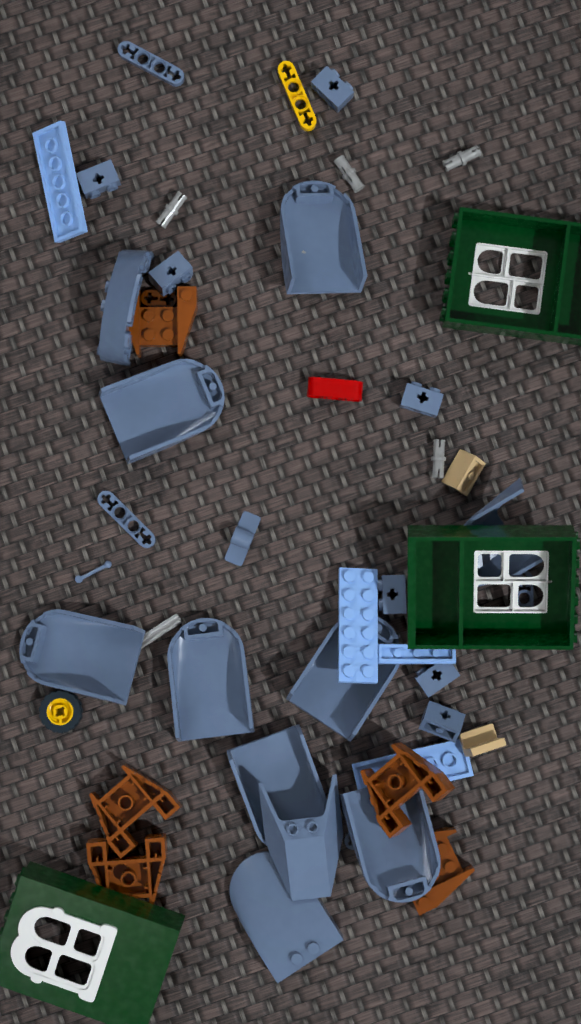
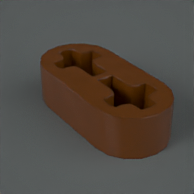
(157, 303)

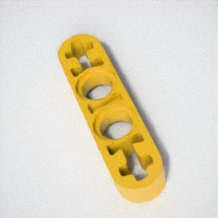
(298, 95)

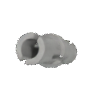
(461, 158)
(349, 173)
(171, 209)
(438, 458)

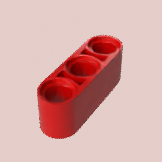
(335, 389)

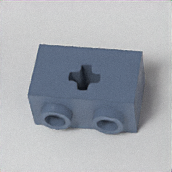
(335, 98)
(104, 171)
(171, 274)
(411, 402)
(398, 584)
(431, 686)
(442, 721)

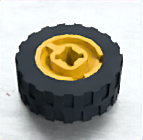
(60, 711)

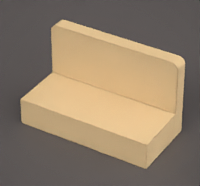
(463, 472)
(480, 740)

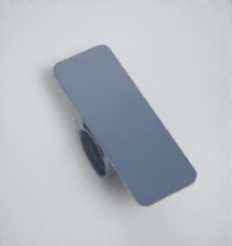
(242, 538)

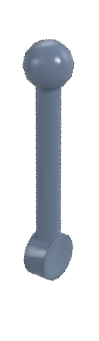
(79, 579)

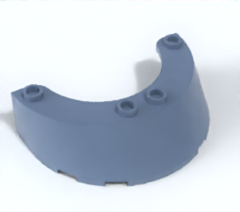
(120, 305)

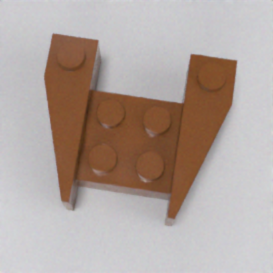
(165, 324)
(398, 783)
(127, 803)
(450, 873)
(129, 875)

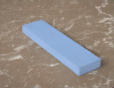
(402, 655)

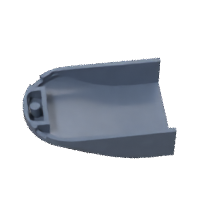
(326, 227)
(162, 406)
(82, 654)
(209, 681)
(336, 704)
(286, 772)
(398, 866)
(281, 930)

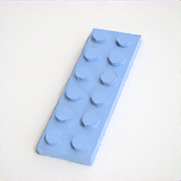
(59, 182)
(357, 625)
(444, 755)

